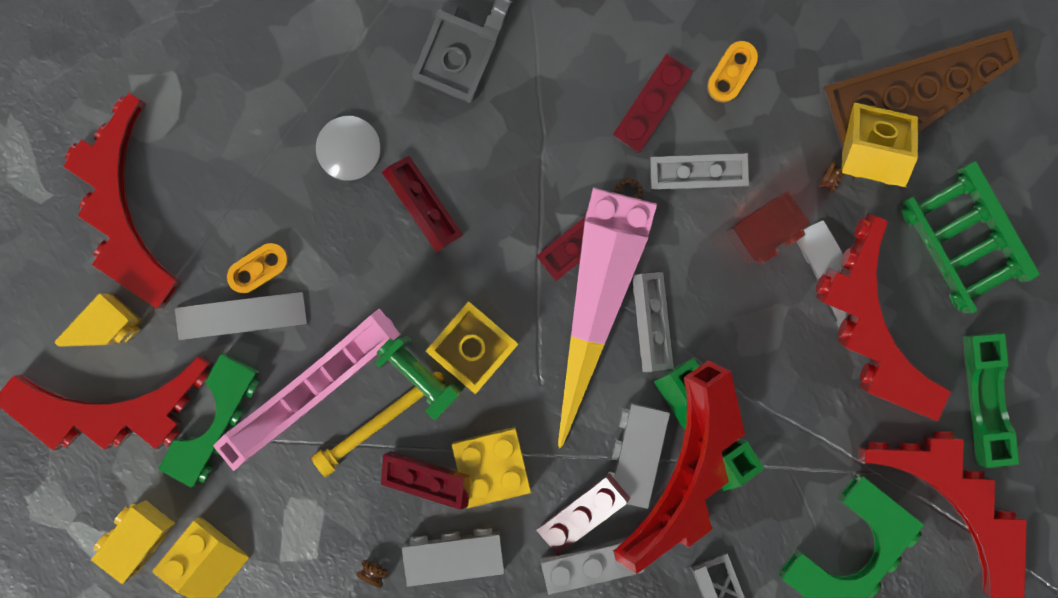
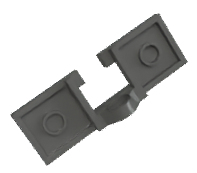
(459, 50)

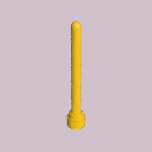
(327, 460)

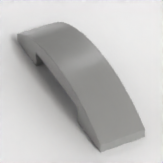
(822, 253)
(241, 315)

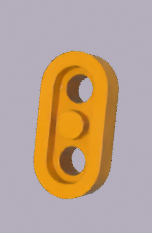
(731, 72)
(258, 268)

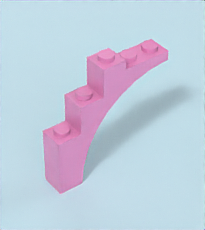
(306, 390)

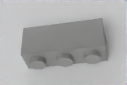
(639, 451)
(453, 557)
(583, 567)

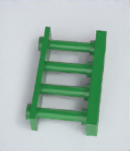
(986, 210)
(438, 394)

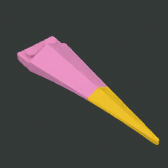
(610, 251)

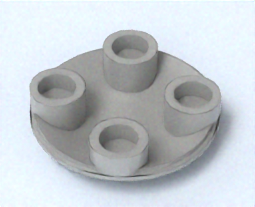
(348, 148)

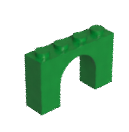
(892, 533)

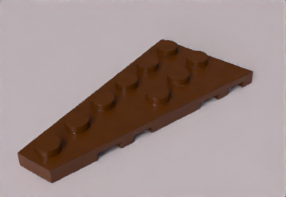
(925, 84)

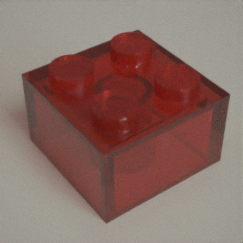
(768, 228)

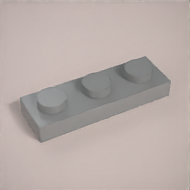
(699, 171)
(652, 322)

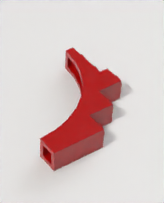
(107, 209)
(865, 332)
(57, 418)
(700, 471)
(997, 538)

